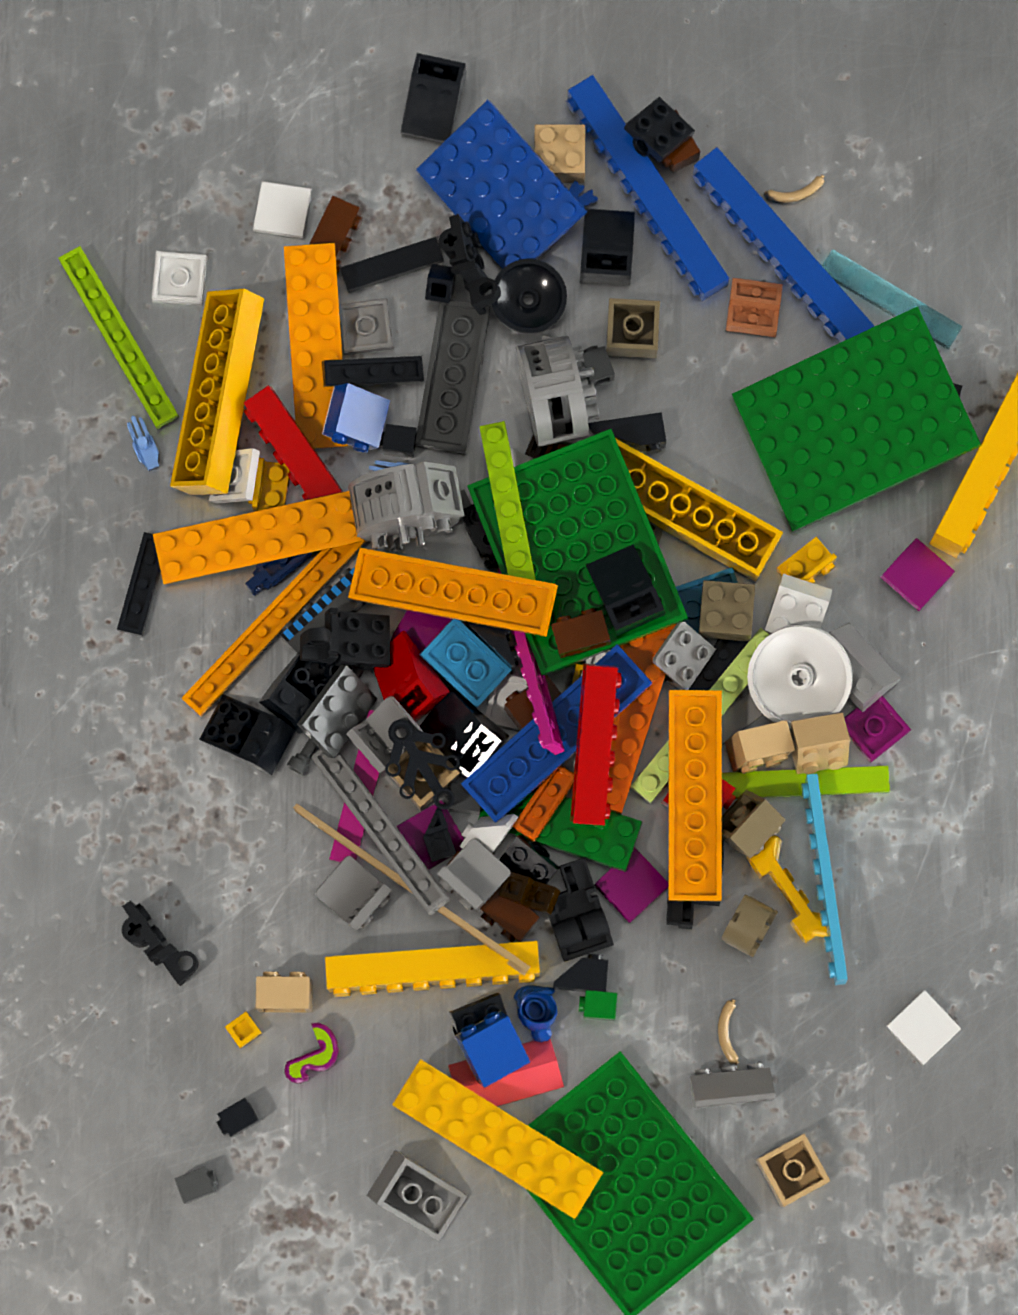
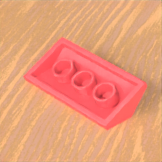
(530, 1080)

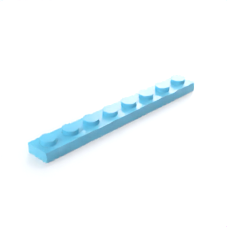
(825, 891)

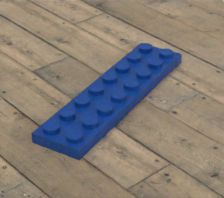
(523, 761)

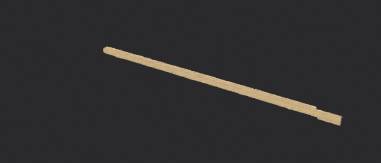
(513, 961)

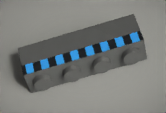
(314, 614)

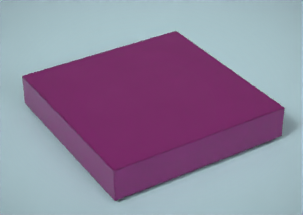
(875, 728)

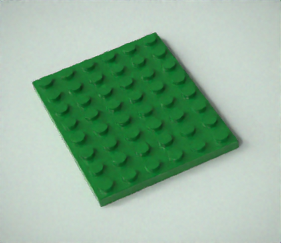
(856, 419)
(574, 512)
(658, 1196)

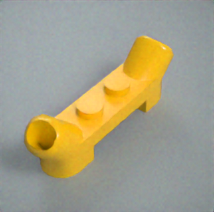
(807, 923)

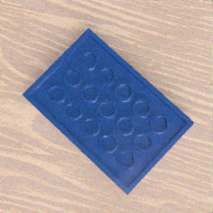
(501, 188)

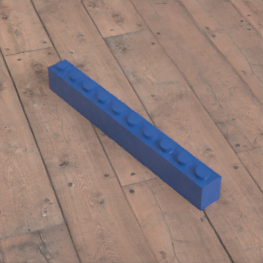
(647, 188)
(779, 246)

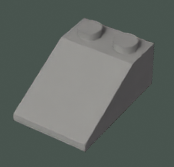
(416, 1195)

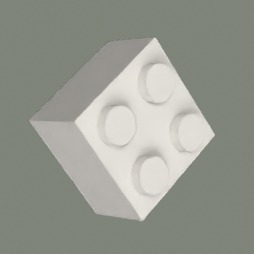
(798, 604)

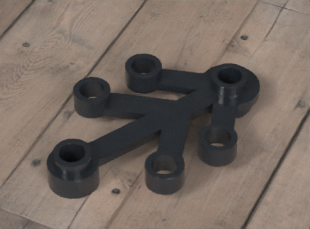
(418, 760)

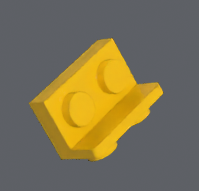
(270, 485)
(809, 562)

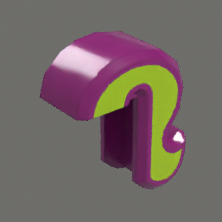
(317, 1060)

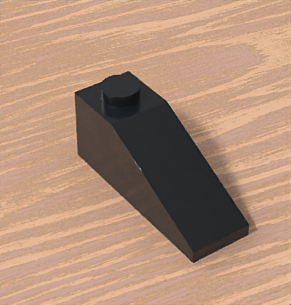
(638, 432)

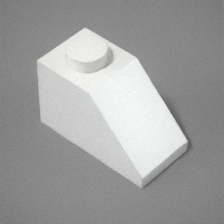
(488, 832)

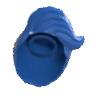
(536, 1010)

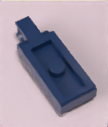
(271, 573)

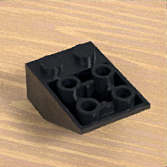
(433, 97)
(607, 246)
(625, 590)
(497, 641)
(297, 689)
(466, 732)
(247, 734)

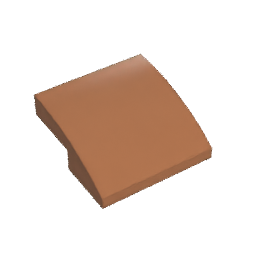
(754, 307)

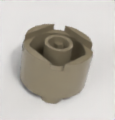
(749, 925)

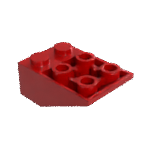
(410, 678)

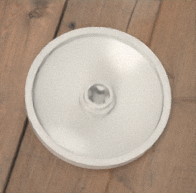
(799, 674)

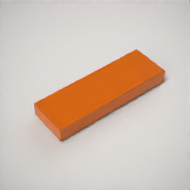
(544, 803)

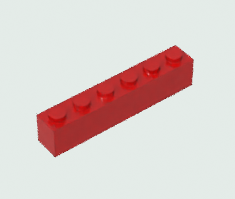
(290, 445)
(594, 744)

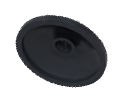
(533, 280)

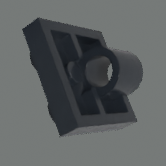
(658, 130)
(529, 860)
(475, 1012)

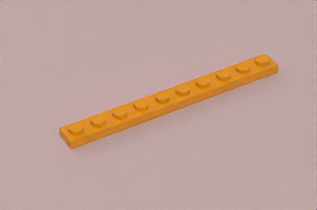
(268, 626)

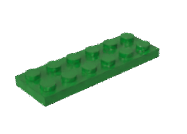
(606, 845)

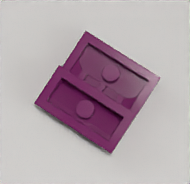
(917, 574)
(421, 627)
(415, 828)
(634, 889)

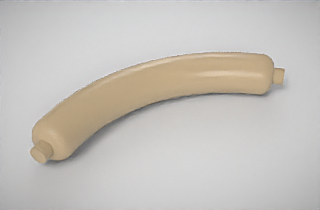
(796, 195)
(723, 1034)

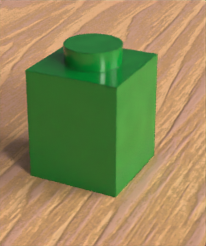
(598, 1005)

